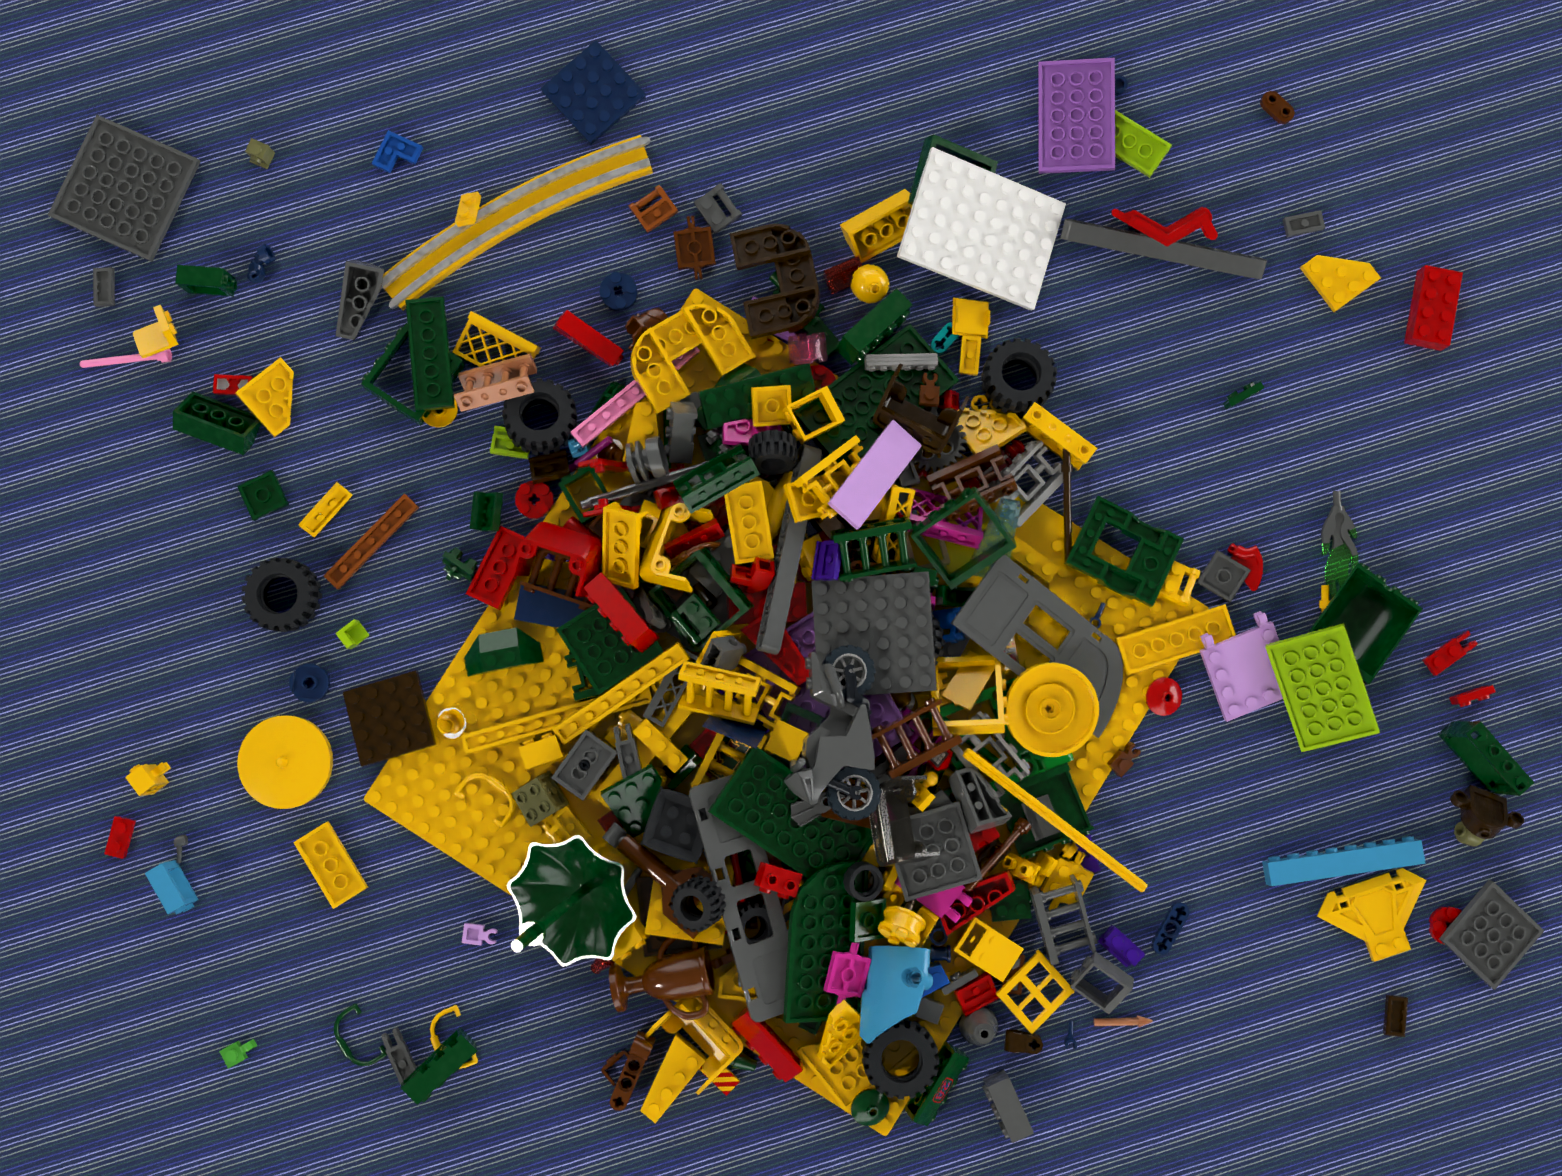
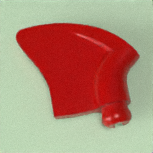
(1252, 560)

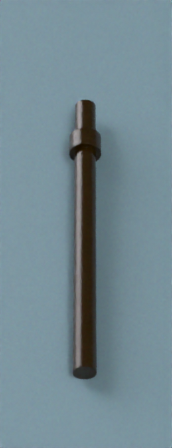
(1067, 468)

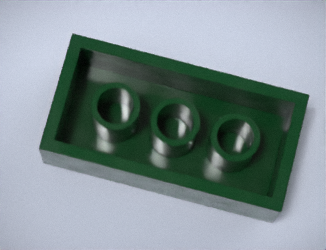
(874, 327)

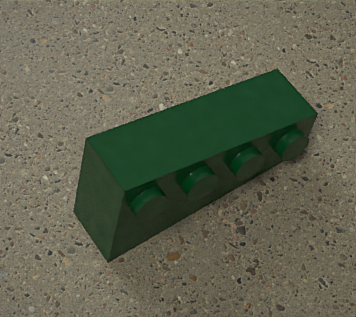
(439, 1066)

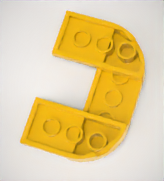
(678, 335)

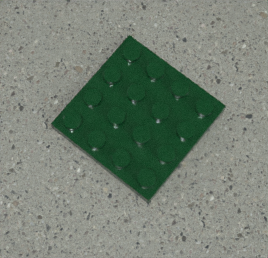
(601, 650)

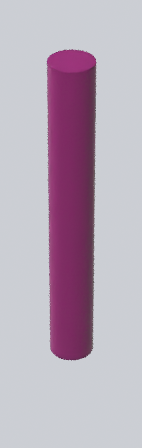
(591, 453)

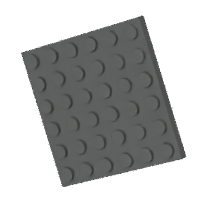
(124, 188)
(886, 619)

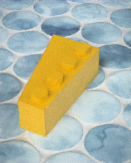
(675, 1072)

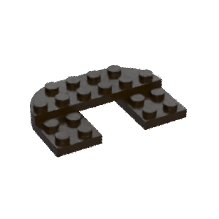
(795, 273)

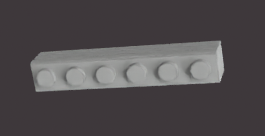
(910, 361)

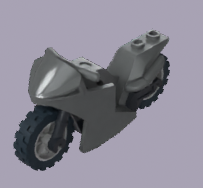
(841, 739)

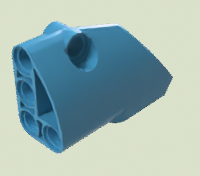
(893, 987)

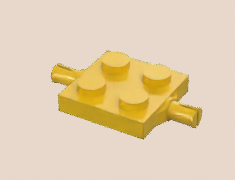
(1061, 877)

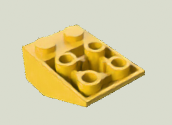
(988, 949)

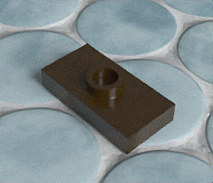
(1395, 1015)

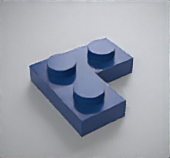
(394, 147)

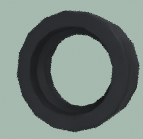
(875, 888)

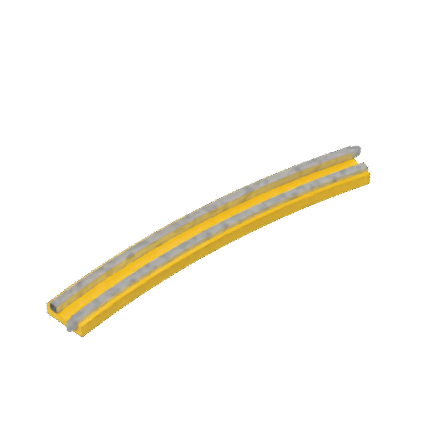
(514, 212)

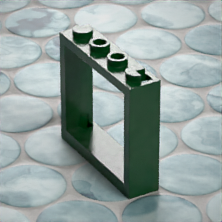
(952, 149)
(381, 362)
(979, 562)
(720, 577)
(1486, 758)

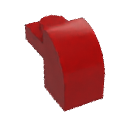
(754, 578)

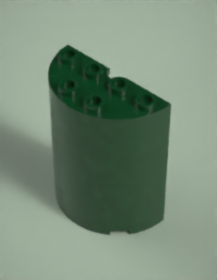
(1374, 617)

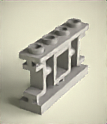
(1041, 490)
(999, 746)

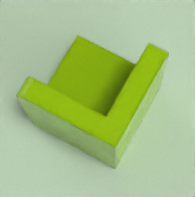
(352, 634)

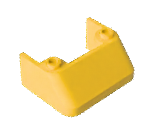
(654, 564)
(708, 1032)

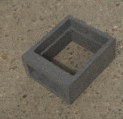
(1097, 997)

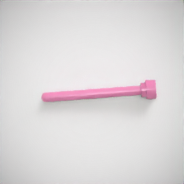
(164, 356)

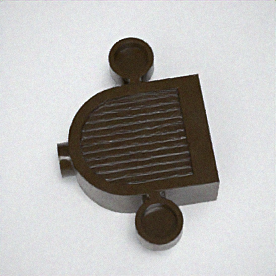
(1484, 812)

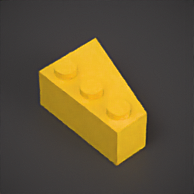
(643, 424)

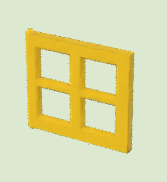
(1049, 1008)

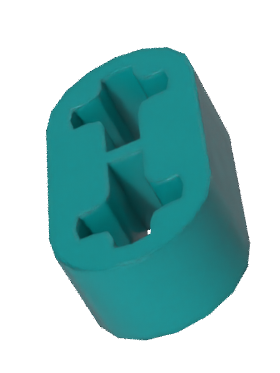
(942, 335)

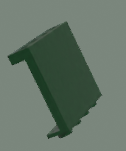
(1065, 802)

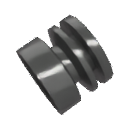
(643, 460)

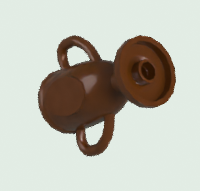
(669, 978)

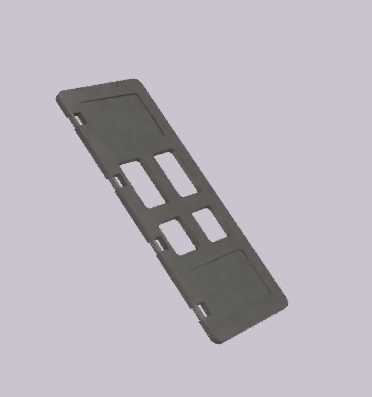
(764, 961)

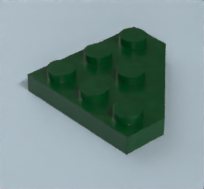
(634, 798)

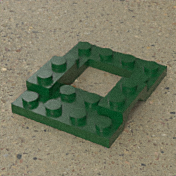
(1148, 563)

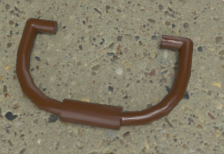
(686, 553)

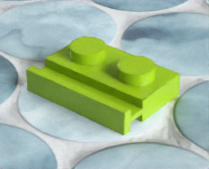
(504, 446)

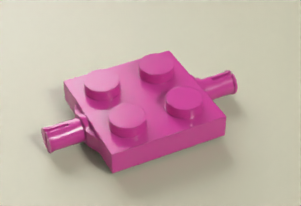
(847, 973)

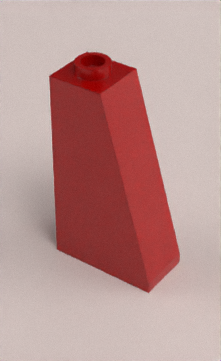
(588, 338)

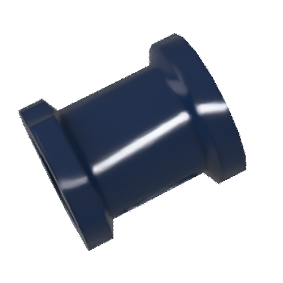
(940, 953)

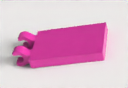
(941, 901)

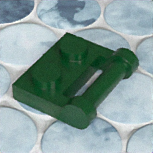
(700, 617)

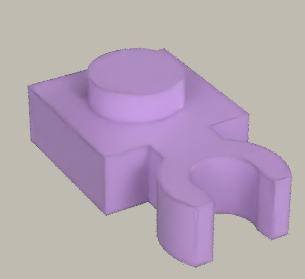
(475, 934)

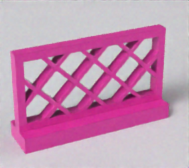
(943, 529)

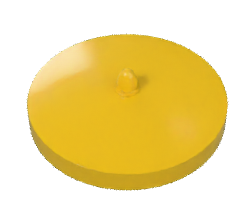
(1052, 709)
(285, 762)

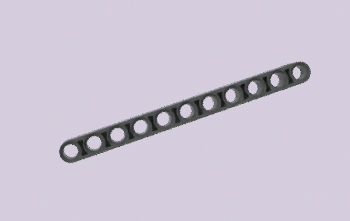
(1177, 252)
(785, 564)

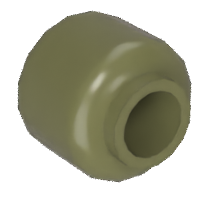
(1465, 837)

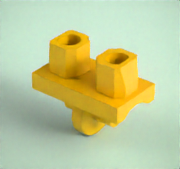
(1020, 867)

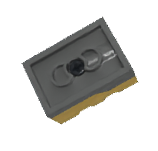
(585, 764)

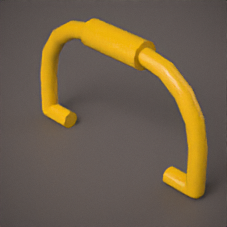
(495, 783)
(434, 1038)

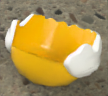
(451, 723)

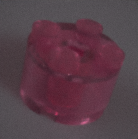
(807, 348)

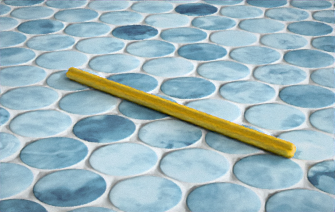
(1054, 819)

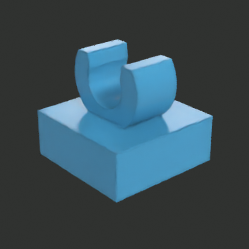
(576, 449)

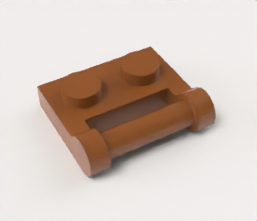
(655, 214)

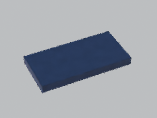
(545, 608)

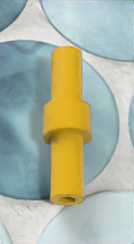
(1324, 597)

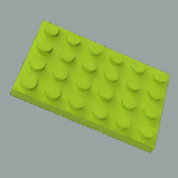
(1322, 688)

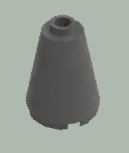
(979, 1027)

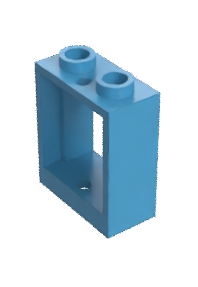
(172, 887)

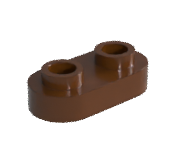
(1276, 108)

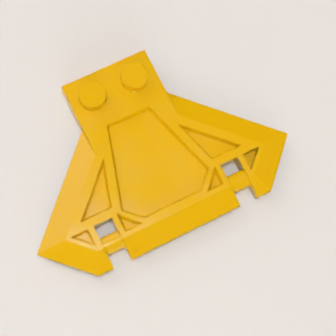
(1376, 911)

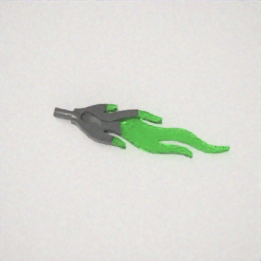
(1338, 526)

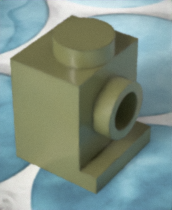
(259, 153)

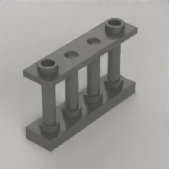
(1044, 915)

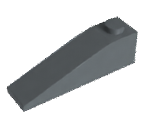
(359, 291)

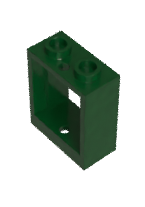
(205, 280)
(569, 479)

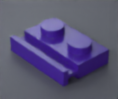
(826, 561)

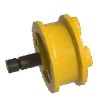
(902, 925)

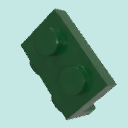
(486, 511)

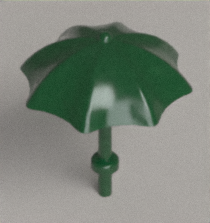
(570, 901)

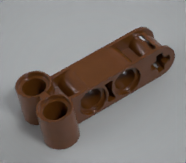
(640, 1052)

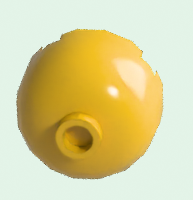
(870, 283)

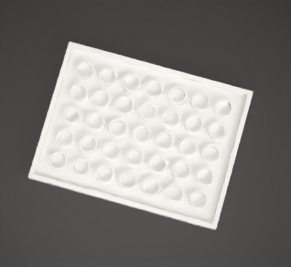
(981, 229)

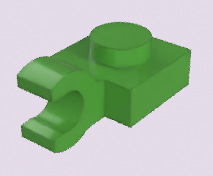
(236, 1052)

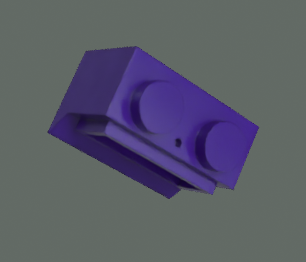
(1121, 947)

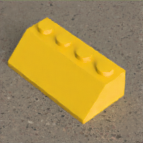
(878, 226)

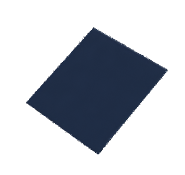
(742, 732)

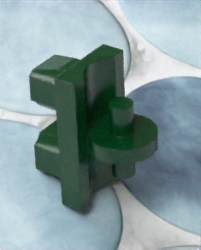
(456, 568)

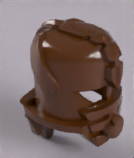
(640, 323)

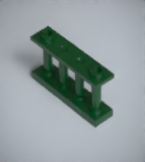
(880, 530)

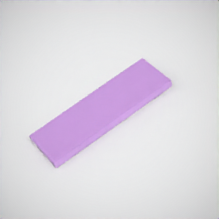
(874, 474)

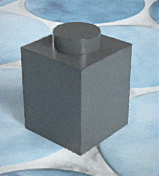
(930, 1010)

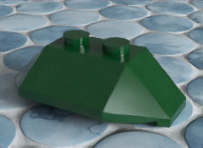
(502, 651)

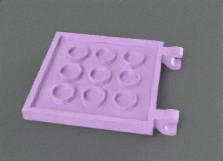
(1242, 669)

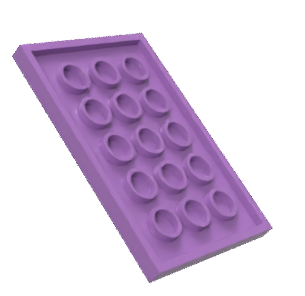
(1076, 115)

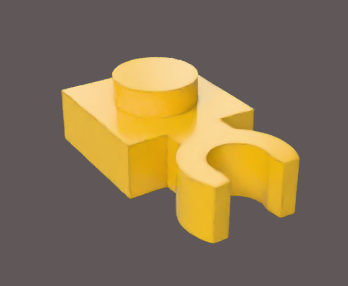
(1047, 867)

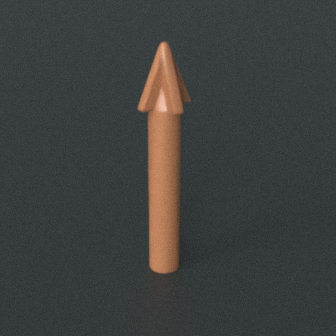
(1139, 1021)

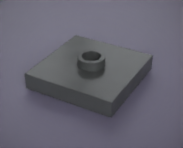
(1223, 576)

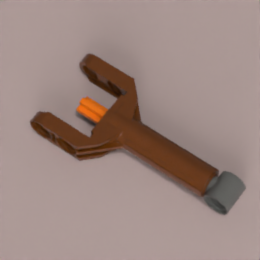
(654, 868)

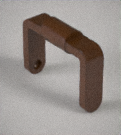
(611, 1061)

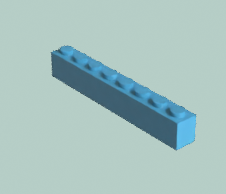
(1343, 862)

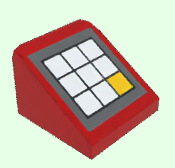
(941, 761)

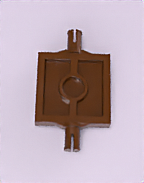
(694, 248)

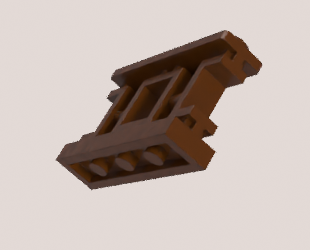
(968, 469)

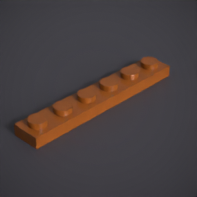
(371, 541)

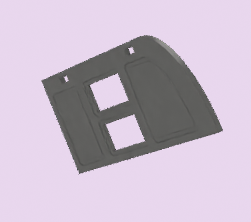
(1002, 605)

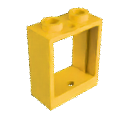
(830, 407)

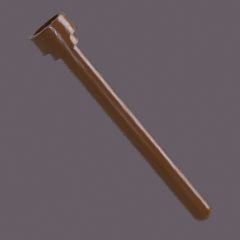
(1021, 827)

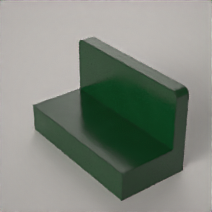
(693, 761)

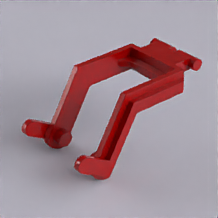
(1168, 235)
(605, 464)

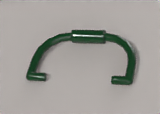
(344, 1047)

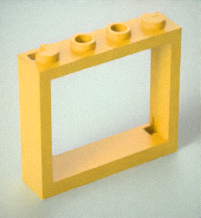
(970, 727)

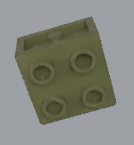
(540, 798)

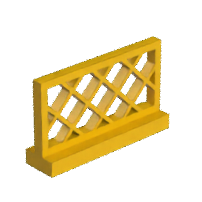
(498, 332)

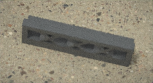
(660, 693)

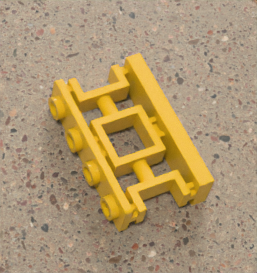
(830, 465)
(765, 675)

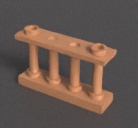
(495, 382)

